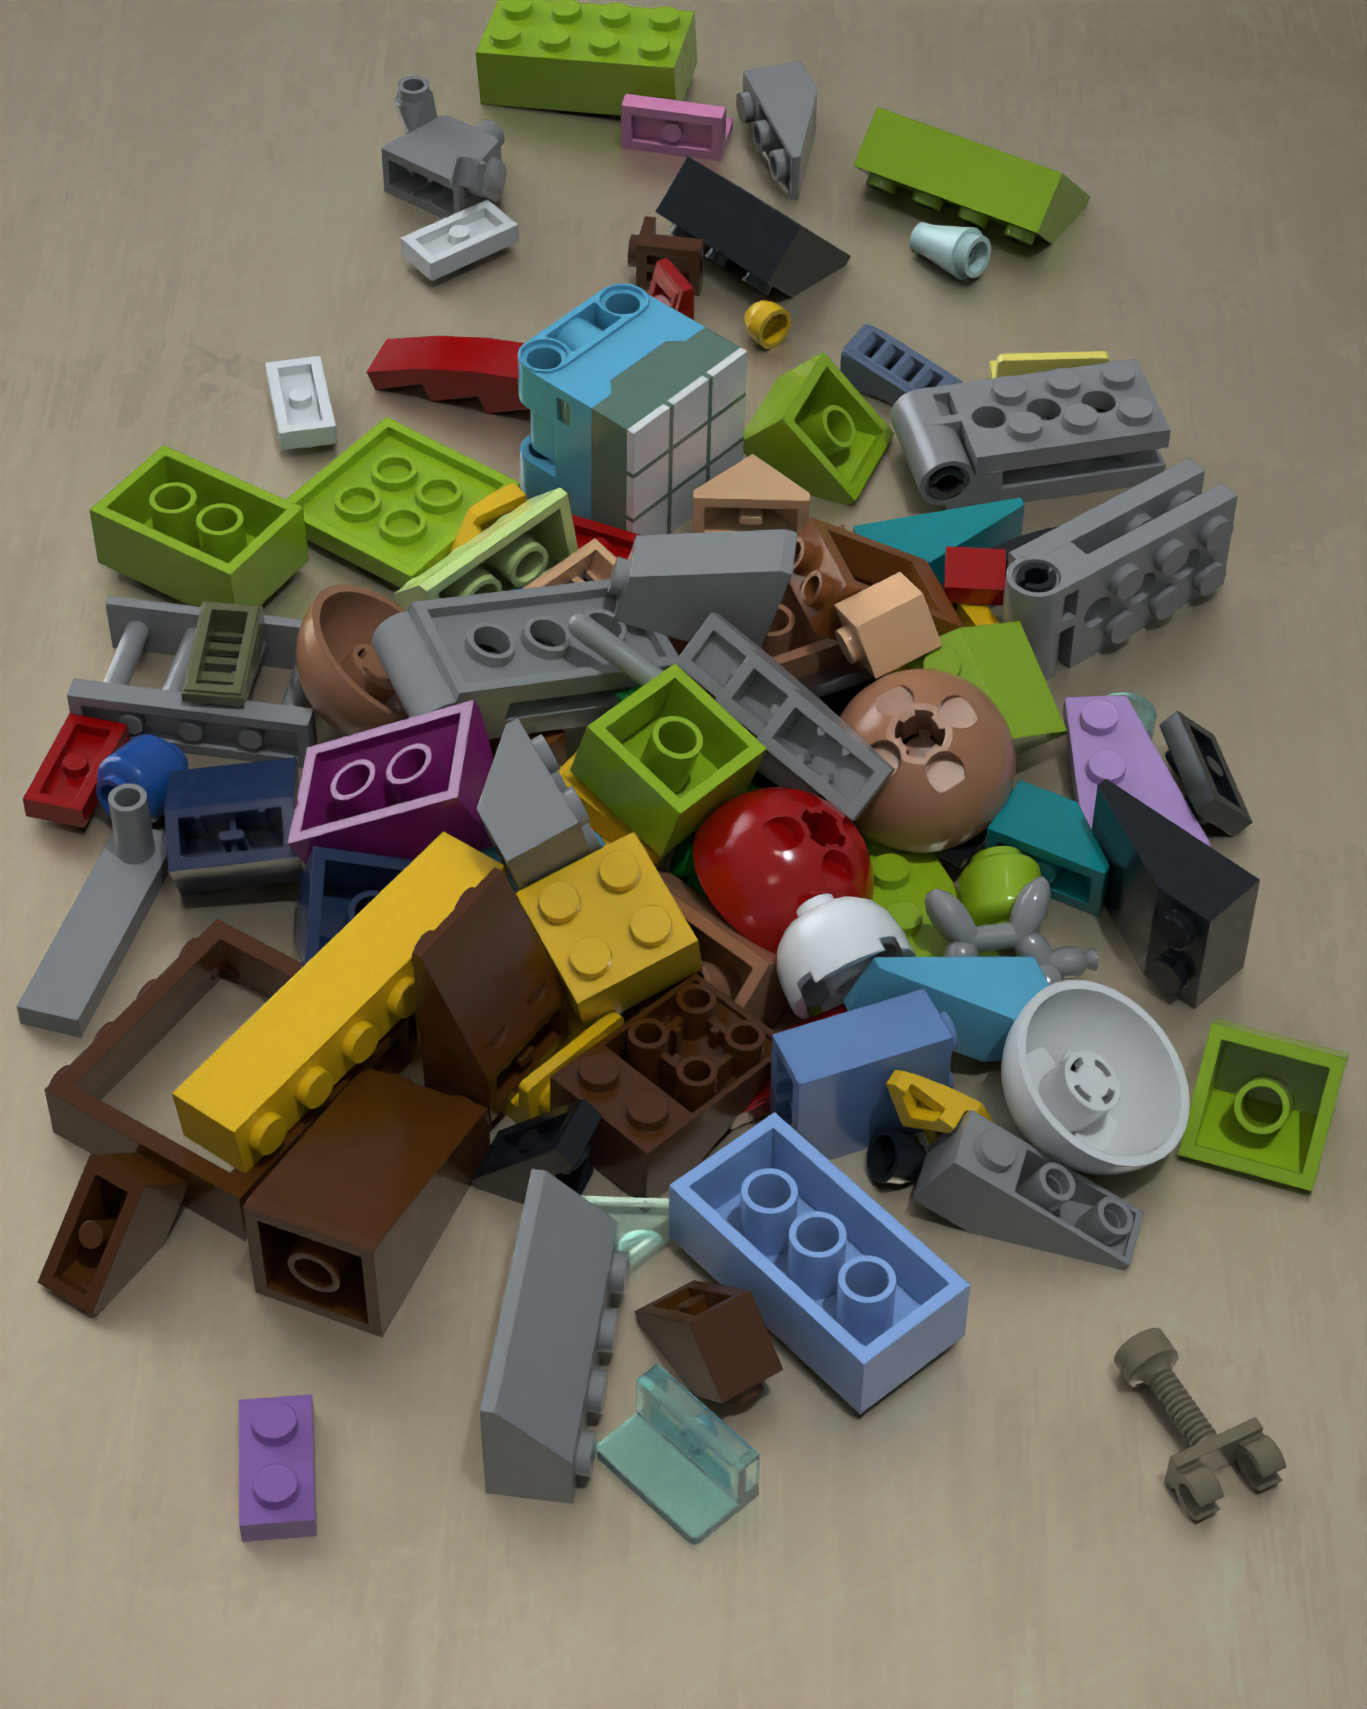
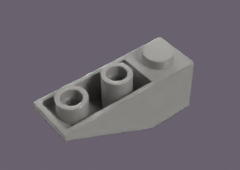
(781, 112)
(1023, 1196)

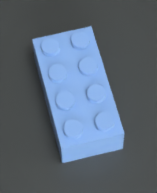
(820, 1260)

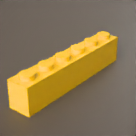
(325, 1014)

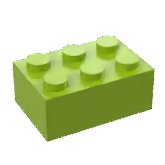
(198, 532)

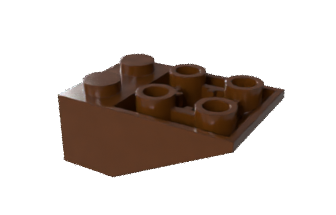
(486, 997)
(667, 1084)

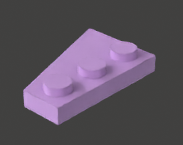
(1112, 744)

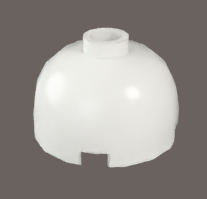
(832, 947)

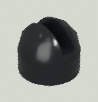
(895, 1156)

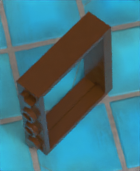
(121, 1044)

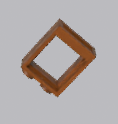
(840, 563)

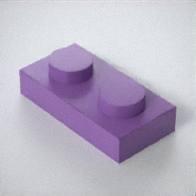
(277, 1468)

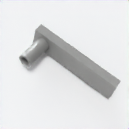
(100, 920)

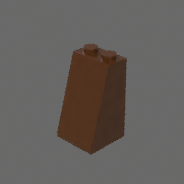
(364, 1199)

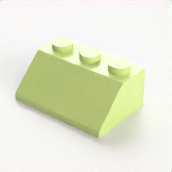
(502, 556)

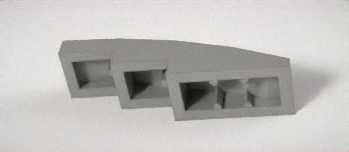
(785, 716)

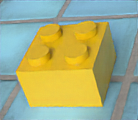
(611, 929)

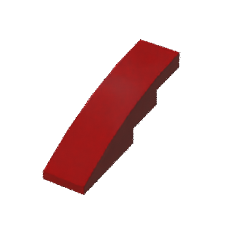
(452, 369)

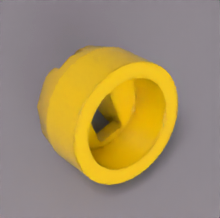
(767, 323)

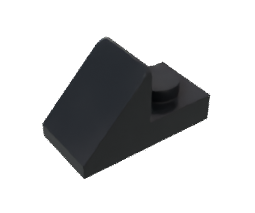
(546, 1142)

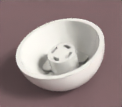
(1094, 1080)

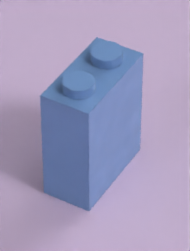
(836, 1069)

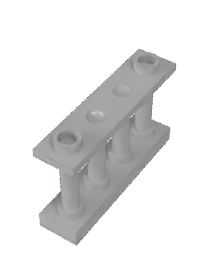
(224, 731)

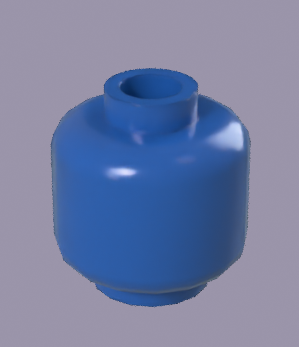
(142, 762)

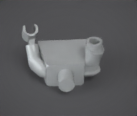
(441, 160)

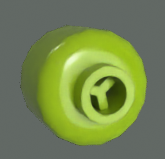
(994, 881)

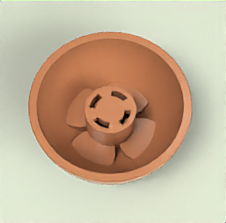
(339, 663)
(936, 792)

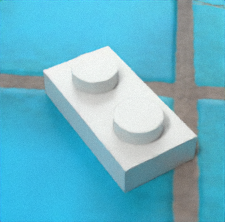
(459, 240)
(301, 403)

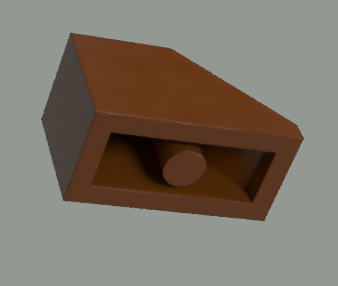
(111, 1228)
(712, 1340)

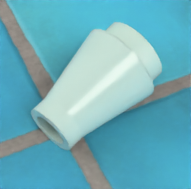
(953, 248)

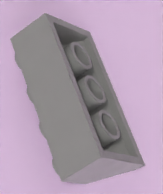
(551, 1345)

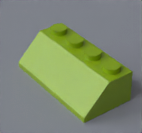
(968, 177)

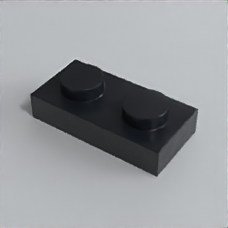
(1205, 774)

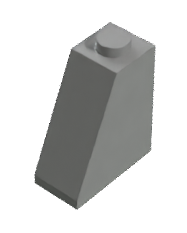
(681, 578)

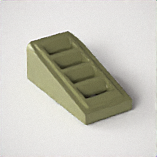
(224, 624)

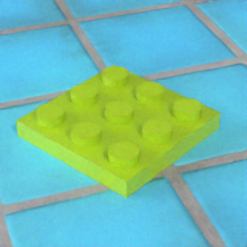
(394, 501)

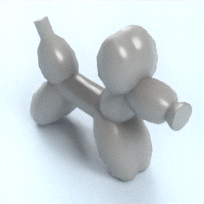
(1020, 933)

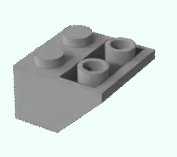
(530, 810)

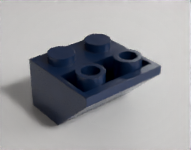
(232, 826)

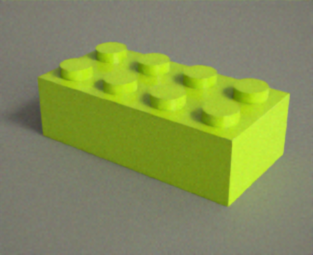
(584, 55)

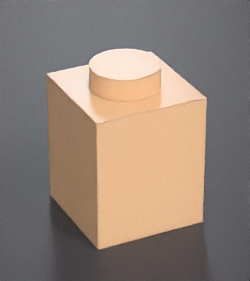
(886, 626)

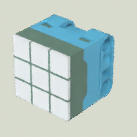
(630, 410)

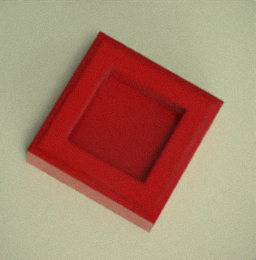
(975, 575)

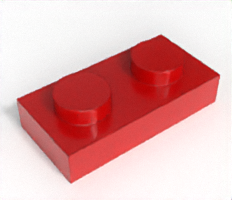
(68, 775)

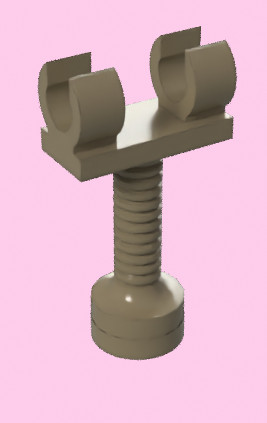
(1149, 1361)

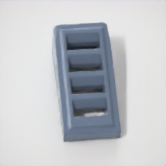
(881, 364)

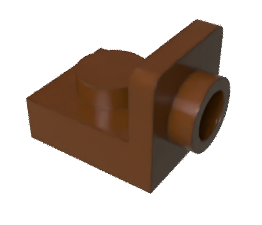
(649, 247)

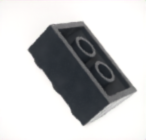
(747, 232)

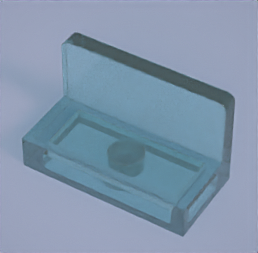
(681, 1458)

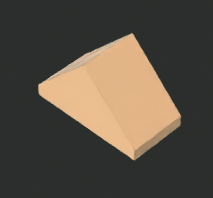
(750, 499)

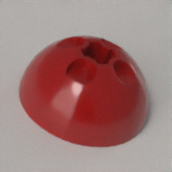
(775, 852)

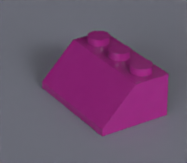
(396, 786)

